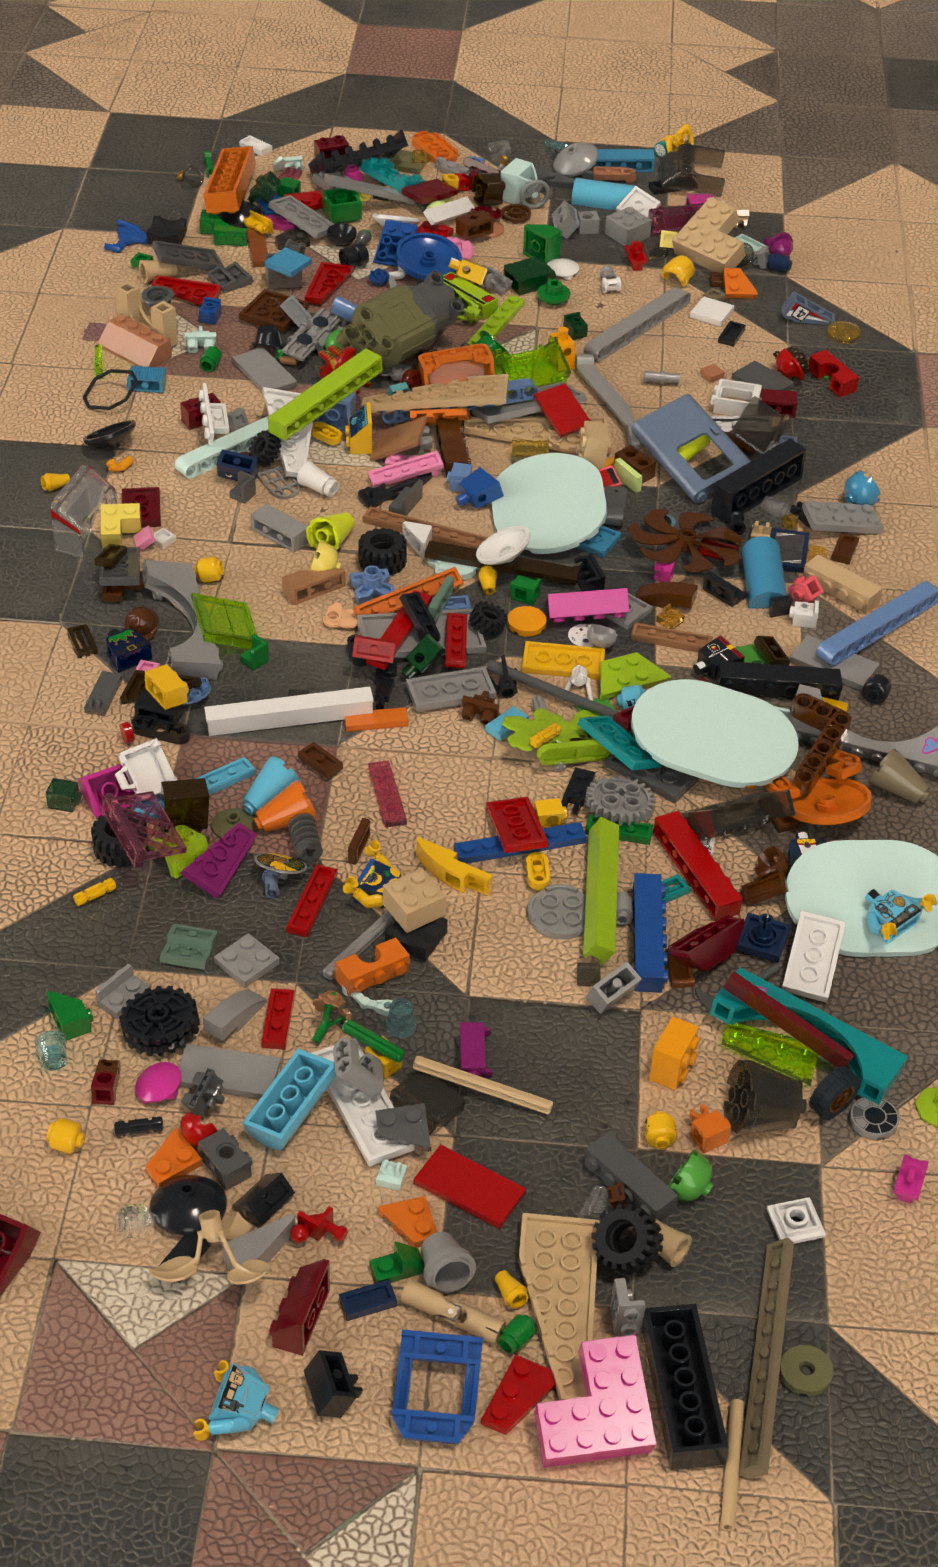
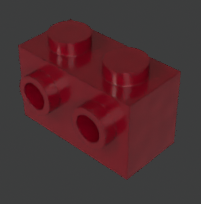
(330, 144)
(191, 413)

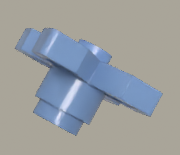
(370, 583)

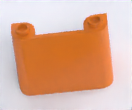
(456, 364)

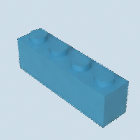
(639, 159)

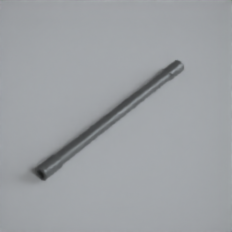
(496, 667)

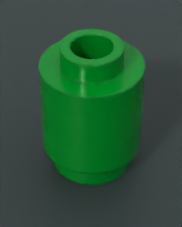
(210, 358)
(516, 1333)

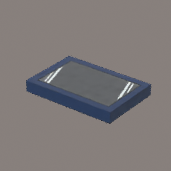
(792, 547)

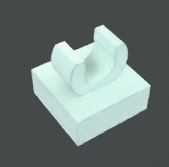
(391, 1175)

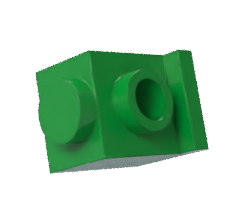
(525, 589)

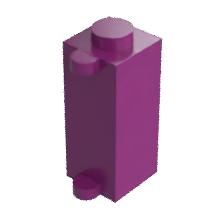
(473, 1048)

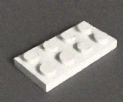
(813, 956)

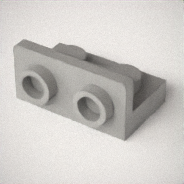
(118, 989)
(625, 1313)

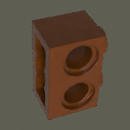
(638, 461)

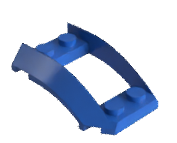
(437, 1348)

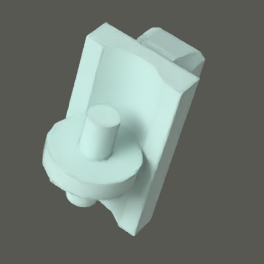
(200, 339)

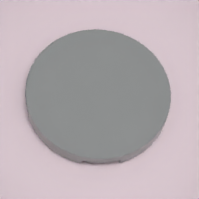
(558, 912)

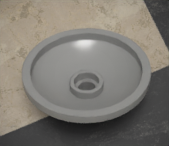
(575, 159)

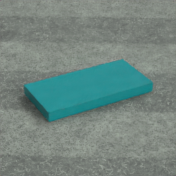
(618, 742)

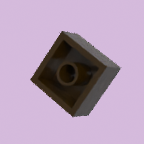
(186, 802)

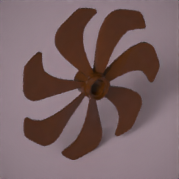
(684, 540)

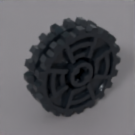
(159, 1020)

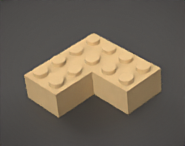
(707, 238)

